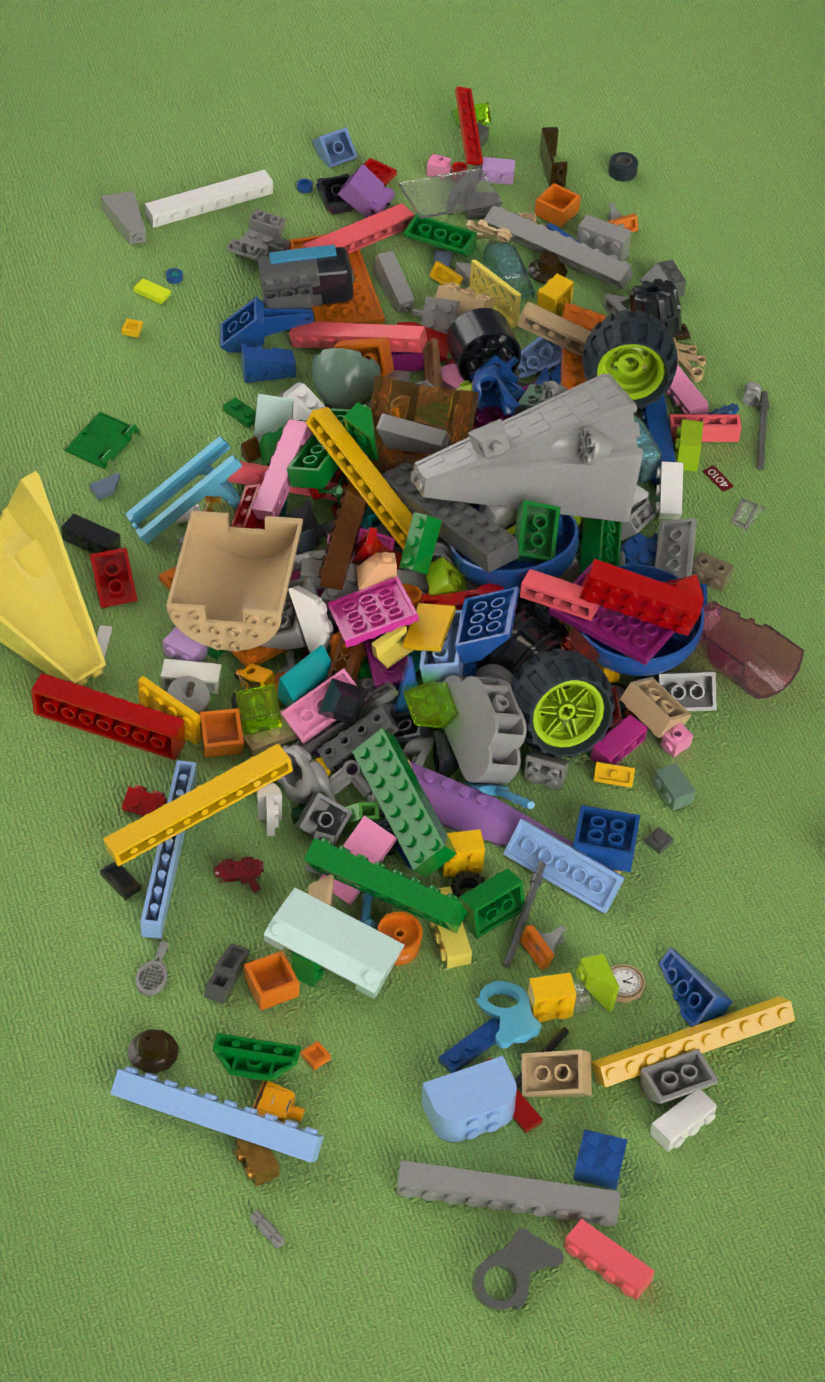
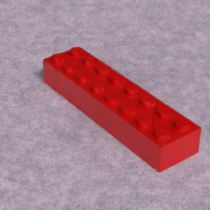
(108, 716)

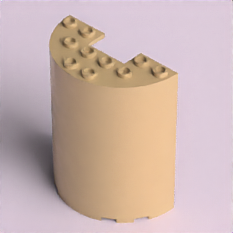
(233, 580)

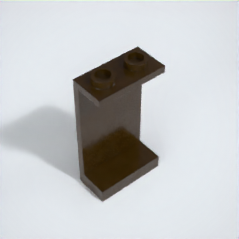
(554, 171)

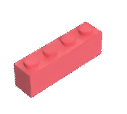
(715, 426)
(556, 594)
(608, 1259)

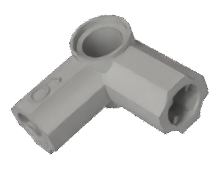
(342, 779)

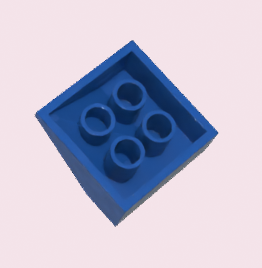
(607, 836)

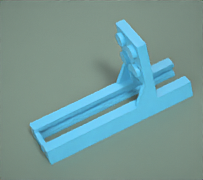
(212, 485)

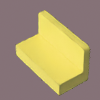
(390, 648)

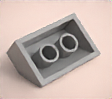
(691, 688)
(676, 1077)

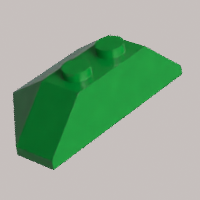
(255, 1057)

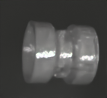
(583, 1000)

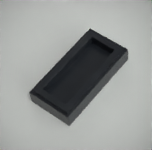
(120, 880)

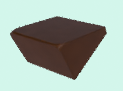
(250, 449)

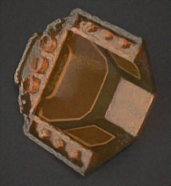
(422, 404)

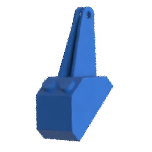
(255, 322)

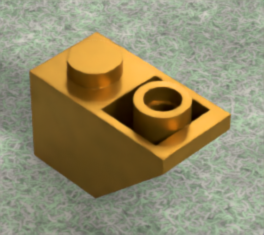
(258, 1162)

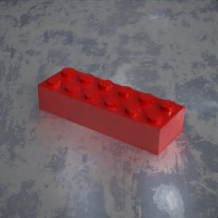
(641, 597)

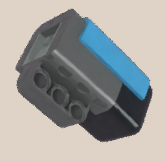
(306, 277)

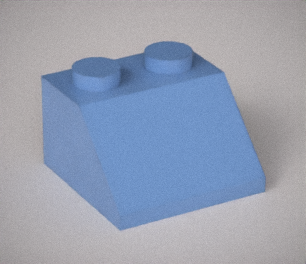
(335, 147)

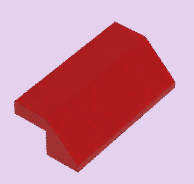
(244, 514)

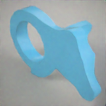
(516, 1022)

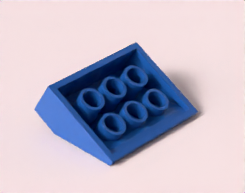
(485, 623)

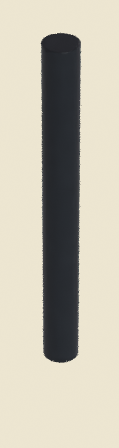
(548, 1048)

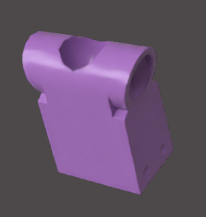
(366, 192)

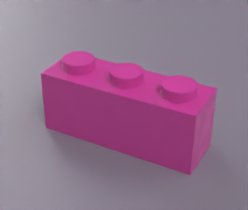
(619, 741)

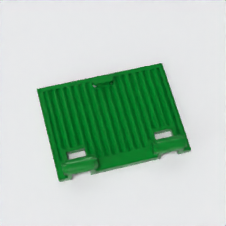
(103, 439)

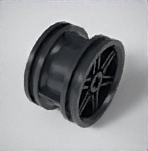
(523, 644)

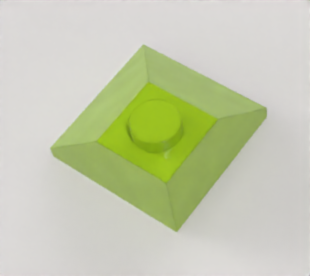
(599, 979)

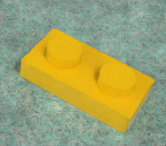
(444, 274)
(614, 774)

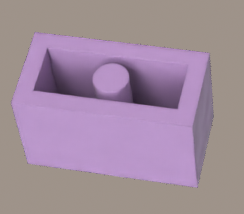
(499, 170)
(182, 647)

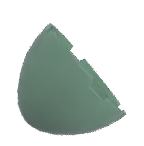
(343, 377)

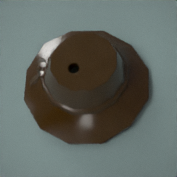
(546, 267)
(153, 1051)

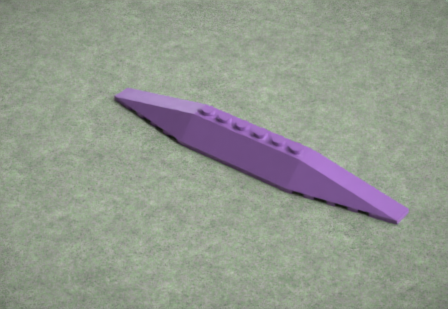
(466, 808)

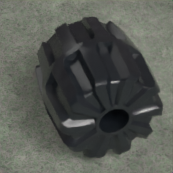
(659, 300)

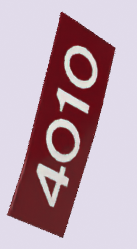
(718, 478)

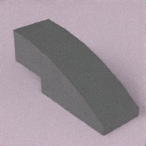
(226, 973)

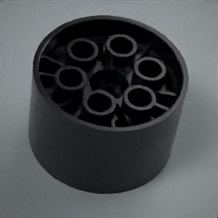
(479, 335)

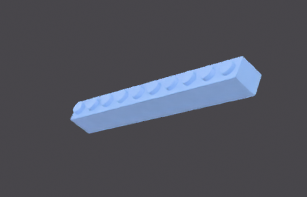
(166, 860)
(217, 1115)

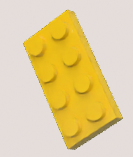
(156, 698)

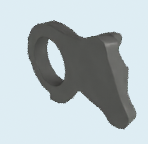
(519, 1258)

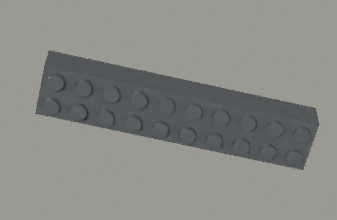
(461, 524)

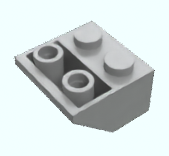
(546, 770)

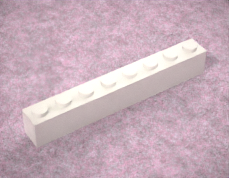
(208, 198)

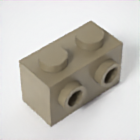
(712, 571)

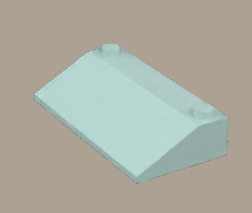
(334, 941)

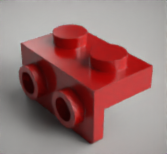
(142, 802)

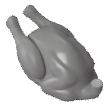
(306, 776)

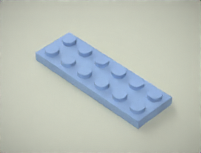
(564, 865)

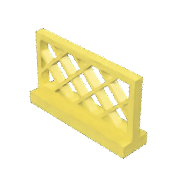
(501, 305)

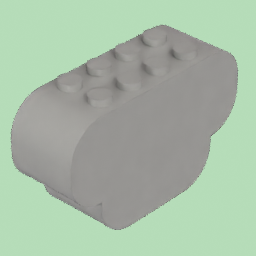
(486, 730)

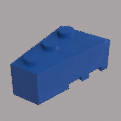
(266, 364)

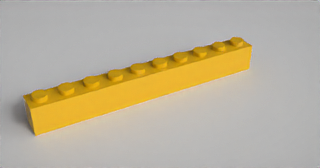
(361, 473)
(197, 804)
(703, 1036)

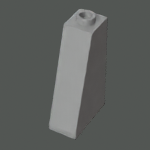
(125, 215)
(393, 282)
(411, 436)

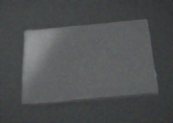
(450, 193)

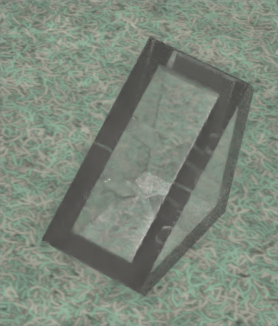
(746, 513)

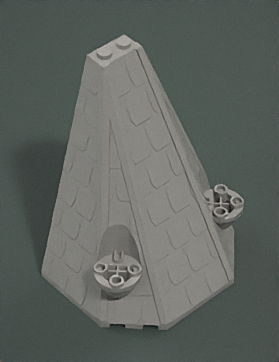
(563, 453)

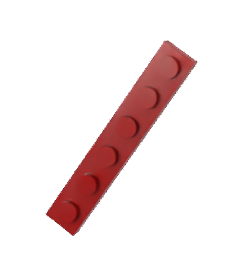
(468, 126)

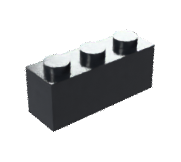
(89, 535)

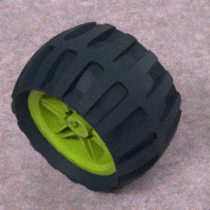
(630, 342)
(573, 715)

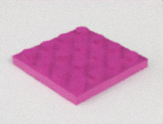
(372, 611)

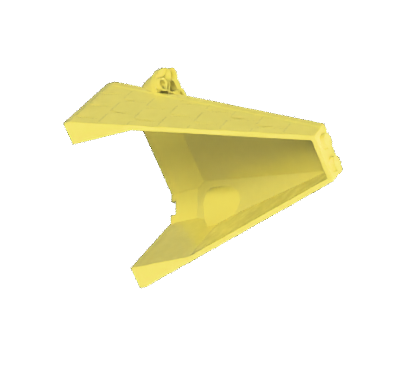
(39, 594)

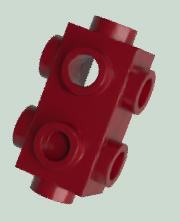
(245, 871)

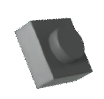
(659, 840)

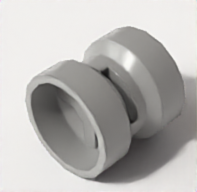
(752, 394)

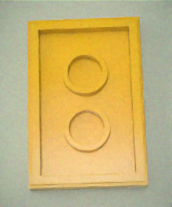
(431, 628)

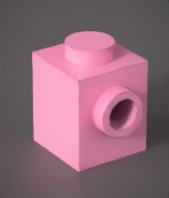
(438, 165)
(676, 740)

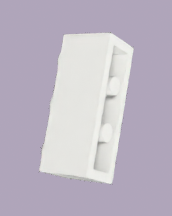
(669, 490)
(207, 672)
(683, 1120)

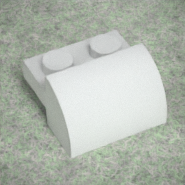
(270, 807)

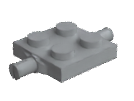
(438, 313)

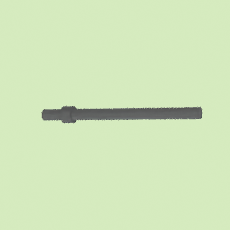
(763, 407)
(535, 881)

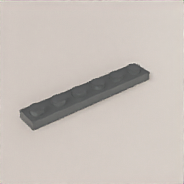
(374, 700)

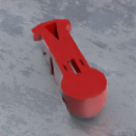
(457, 598)

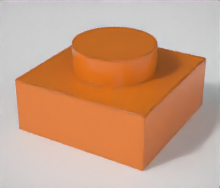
(315, 1055)

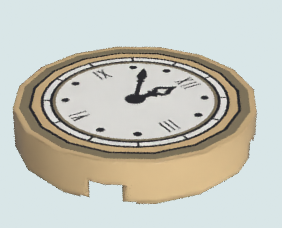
(630, 982)

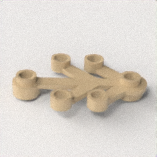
(486, 231)
(696, 373)

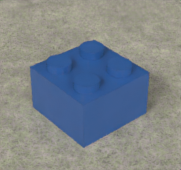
(600, 1159)

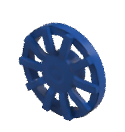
(725, 410)

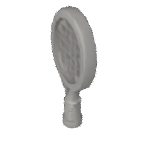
(163, 946)

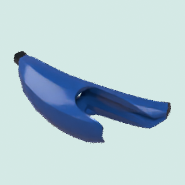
(493, 392)

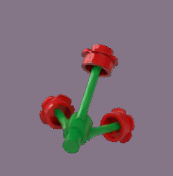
(335, 491)

